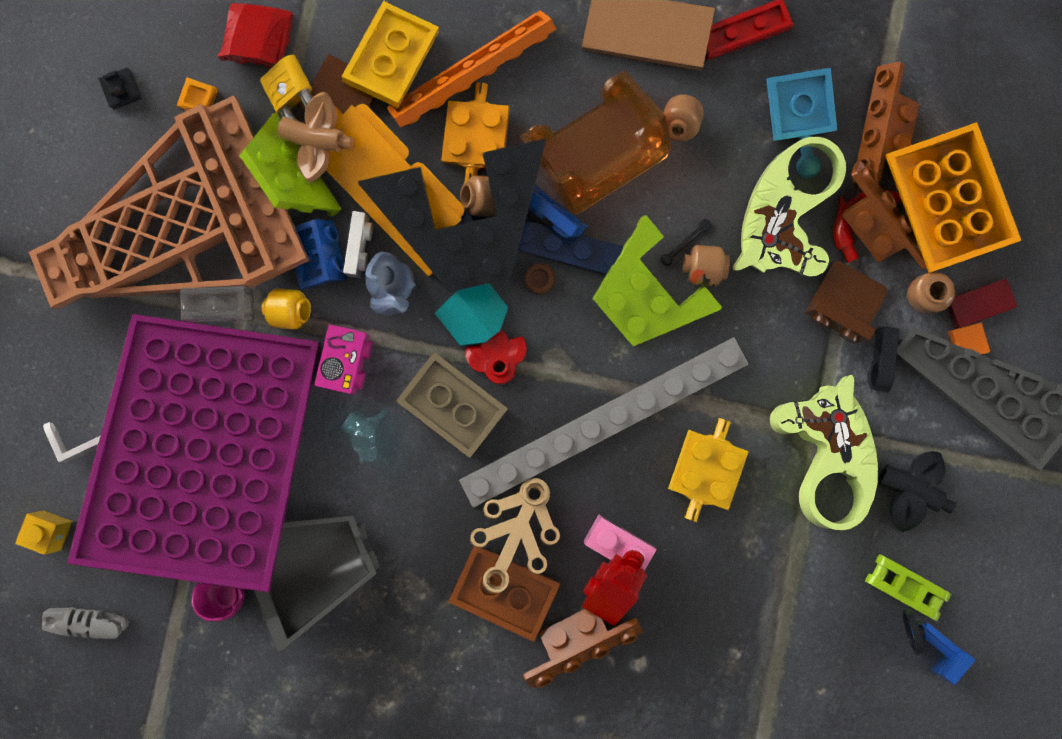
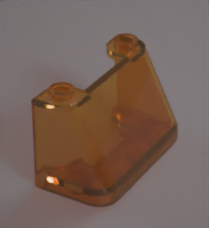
(603, 145)

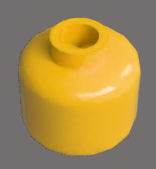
(286, 308)

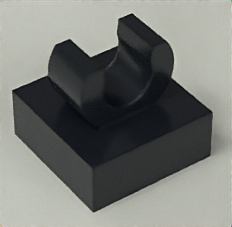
(119, 88)

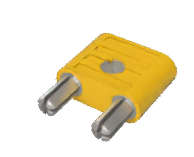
(286, 86)

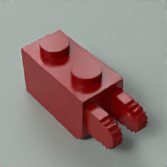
(615, 586)

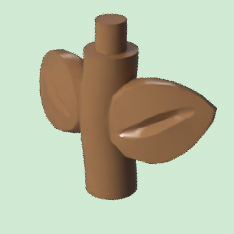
(315, 136)

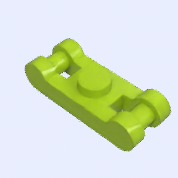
(908, 587)

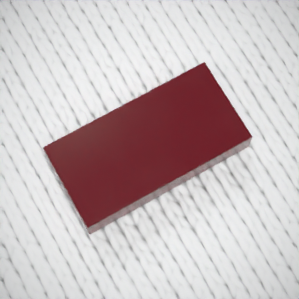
(982, 303)

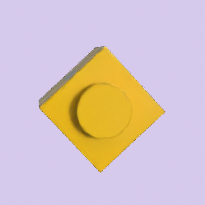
(43, 532)

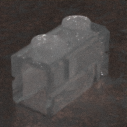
(217, 304)

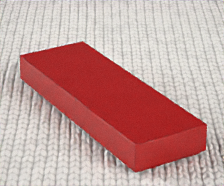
(748, 28)

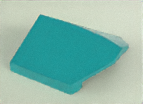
(473, 314)

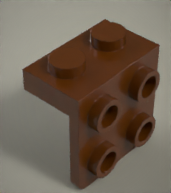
(847, 303)

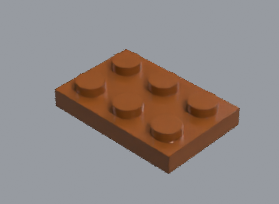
(518, 607)

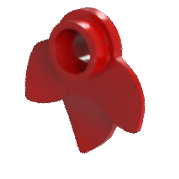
(494, 352)

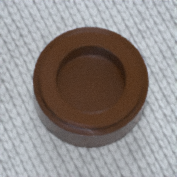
(539, 278)

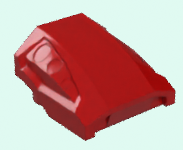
(256, 34)

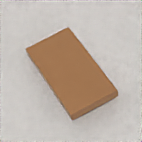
(650, 31)

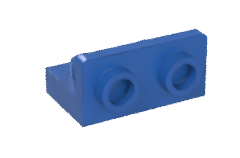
(324, 253)

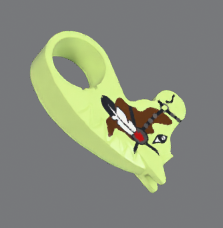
(771, 219)
(843, 444)

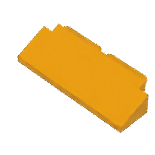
(381, 153)

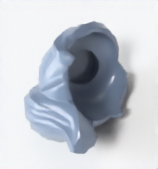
(388, 284)

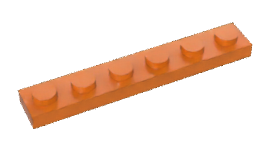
(471, 68)

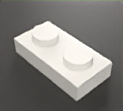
(360, 232)

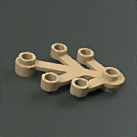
(518, 529)

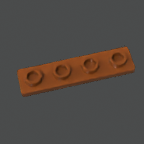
(888, 118)
(878, 219)
(576, 641)

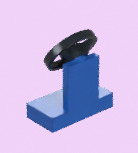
(954, 660)

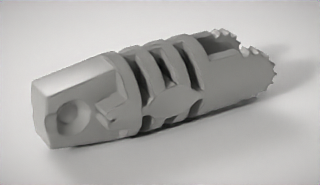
(84, 623)

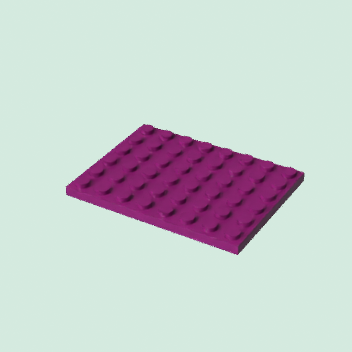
(196, 454)

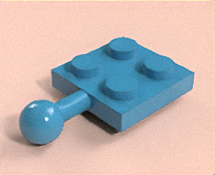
(800, 108)

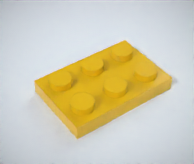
(390, 54)

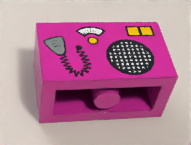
(343, 360)

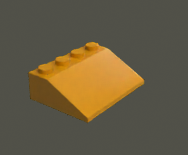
(953, 197)

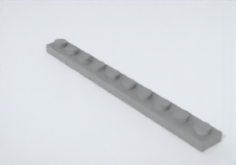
(603, 422)

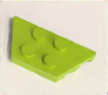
(276, 171)

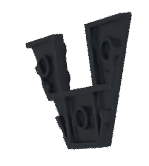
(474, 250)

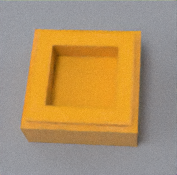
(196, 93)

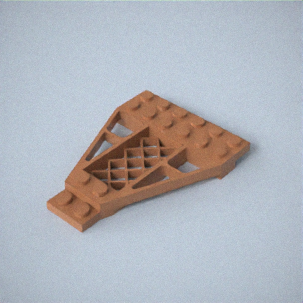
(257, 233)

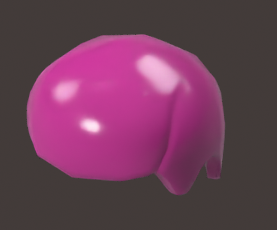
(216, 602)

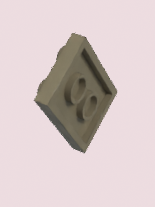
(452, 405)

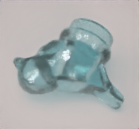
(363, 433)

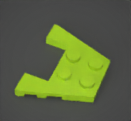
(638, 301)

